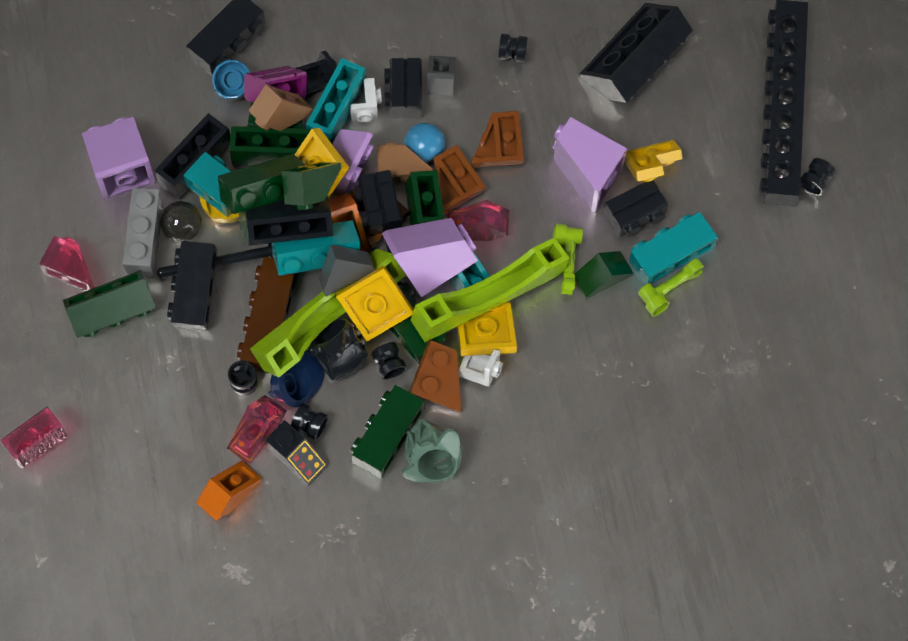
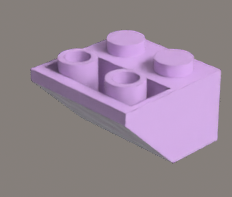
(355, 151)

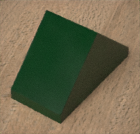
(602, 272)

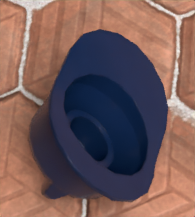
(298, 382)

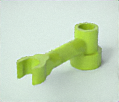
(568, 238)
(654, 297)

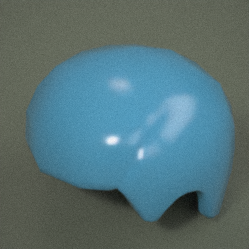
(229, 79)
(425, 141)

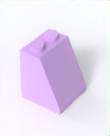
(118, 157)
(588, 160)
(431, 252)

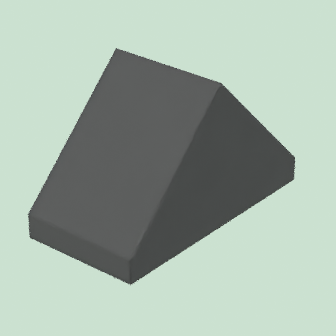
(441, 75)
(343, 268)

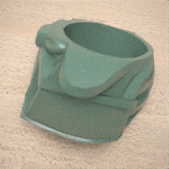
(428, 445)

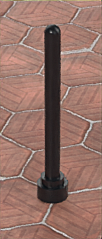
(225, 260)

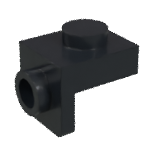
(319, 72)

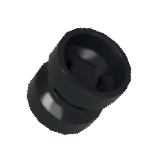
(512, 48)
(816, 178)
(389, 361)
(241, 372)
(309, 421)

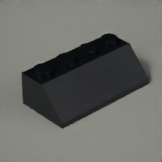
(637, 51)

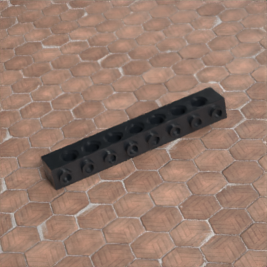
(794, 17)

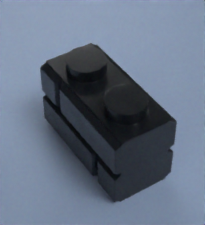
(405, 87)
(379, 202)
(636, 208)

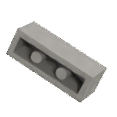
(143, 232)

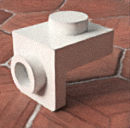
(367, 111)
(481, 368)

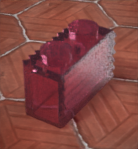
(34, 437)

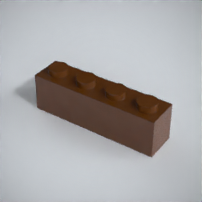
(269, 308)

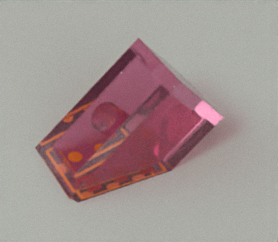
(482, 220)
(66, 263)
(255, 426)

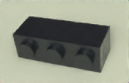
(226, 34)
(208, 137)
(286, 223)
(192, 285)

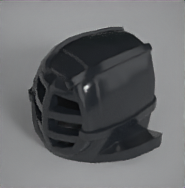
(339, 349)

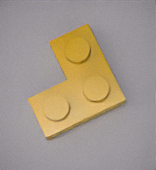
(648, 161)

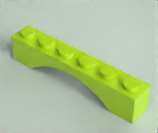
(457, 307)
(289, 341)

